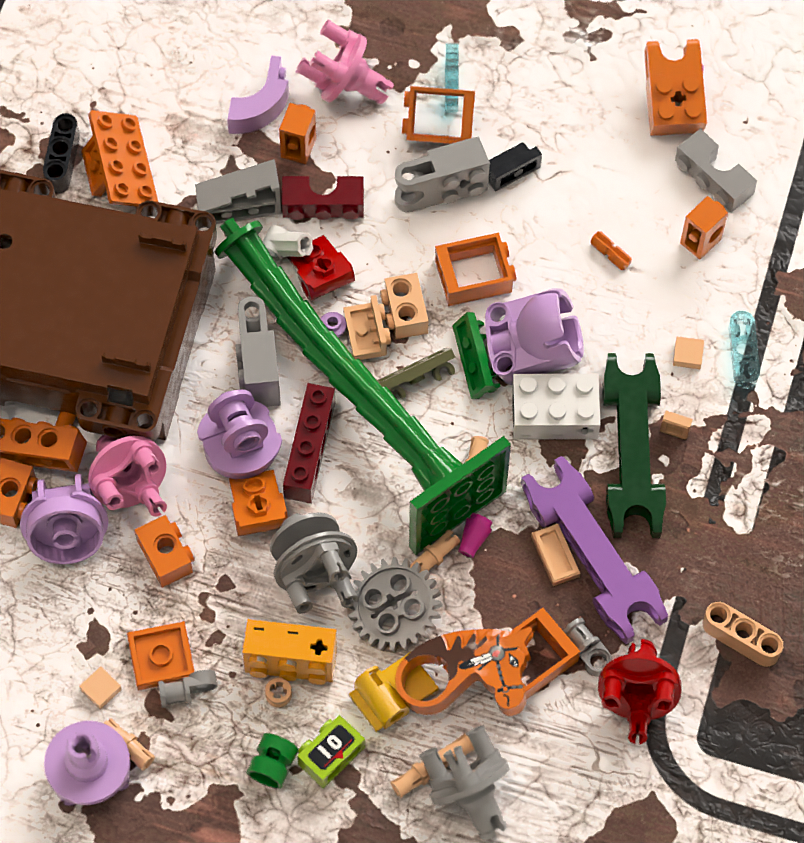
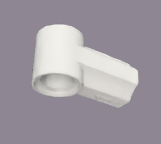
(284, 243)

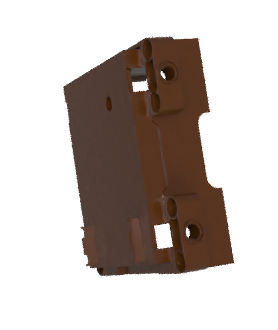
(99, 305)

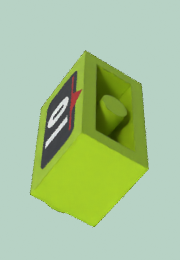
(330, 750)

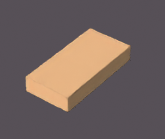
(555, 554)

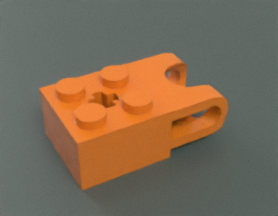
(674, 82)

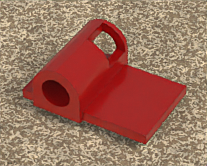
(323, 269)

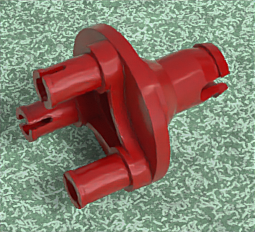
(639, 688)

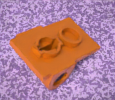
(257, 504)

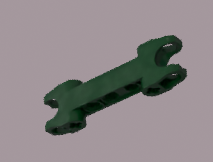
(635, 492)

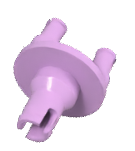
(83, 778)

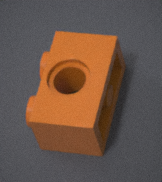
(297, 133)
(704, 227)
(18, 478)
(167, 566)

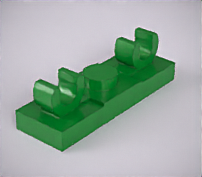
(474, 355)

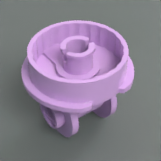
(238, 435)
(64, 522)

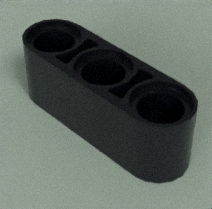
(61, 142)

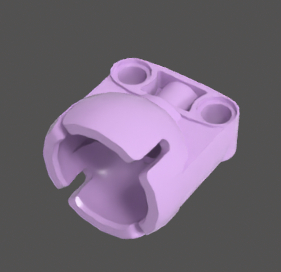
(533, 335)

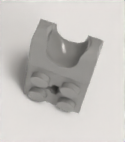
(443, 175)
(257, 355)

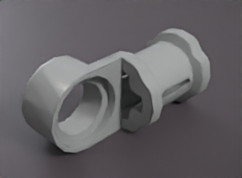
(587, 644)
(180, 691)

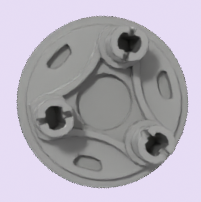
(312, 557)

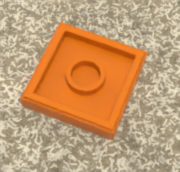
(160, 655)

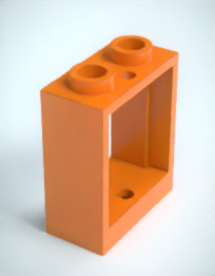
(467, 114)
(471, 248)
(558, 641)

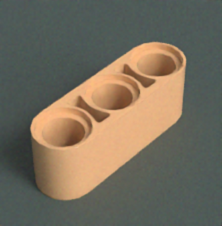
(750, 646)

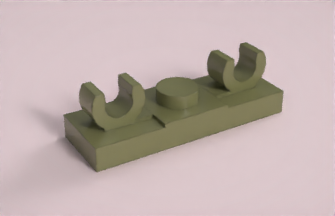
(415, 372)

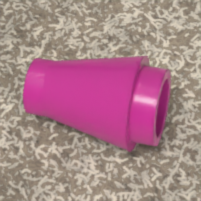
(474, 534)

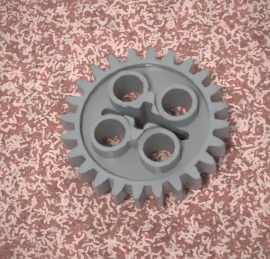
(406, 627)

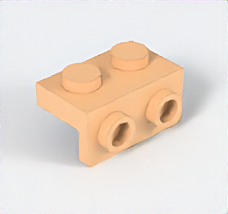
(366, 329)

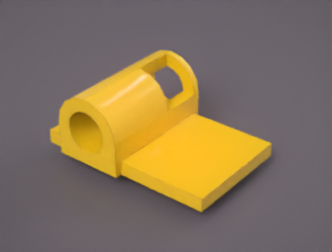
(379, 698)

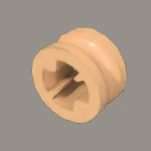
(272, 684)

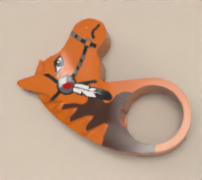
(470, 656)

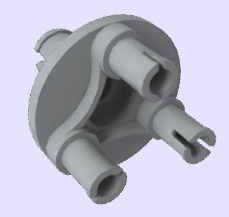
(471, 784)

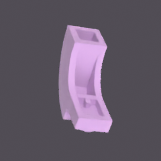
(263, 107)

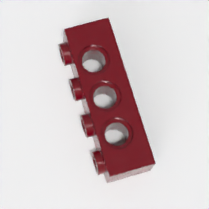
(309, 443)

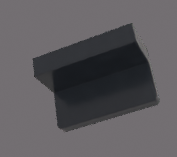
(513, 165)

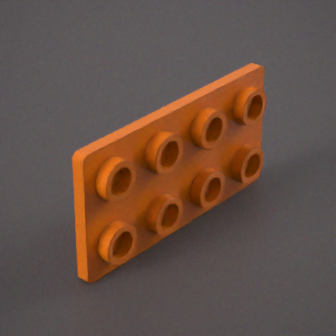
(118, 160)

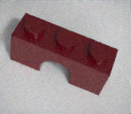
(343, 202)

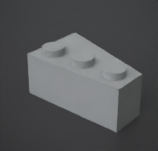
(241, 194)

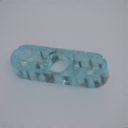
(451, 75)
(738, 359)

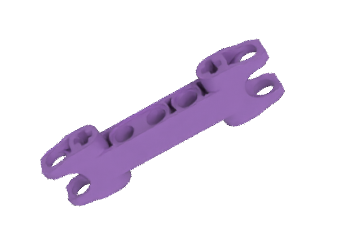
(619, 589)

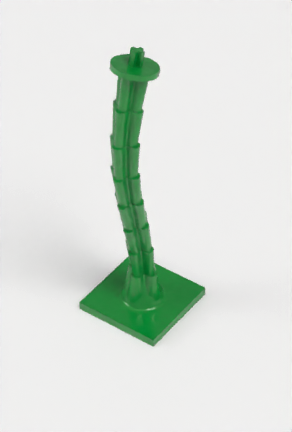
(449, 486)

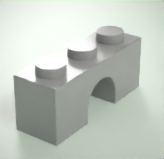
(728, 186)

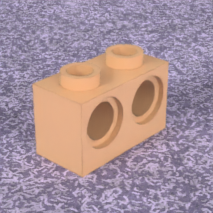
(409, 305)

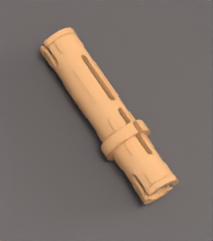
(419, 775)

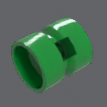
(271, 763)

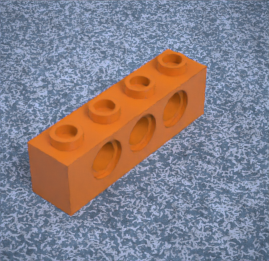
(63, 455)

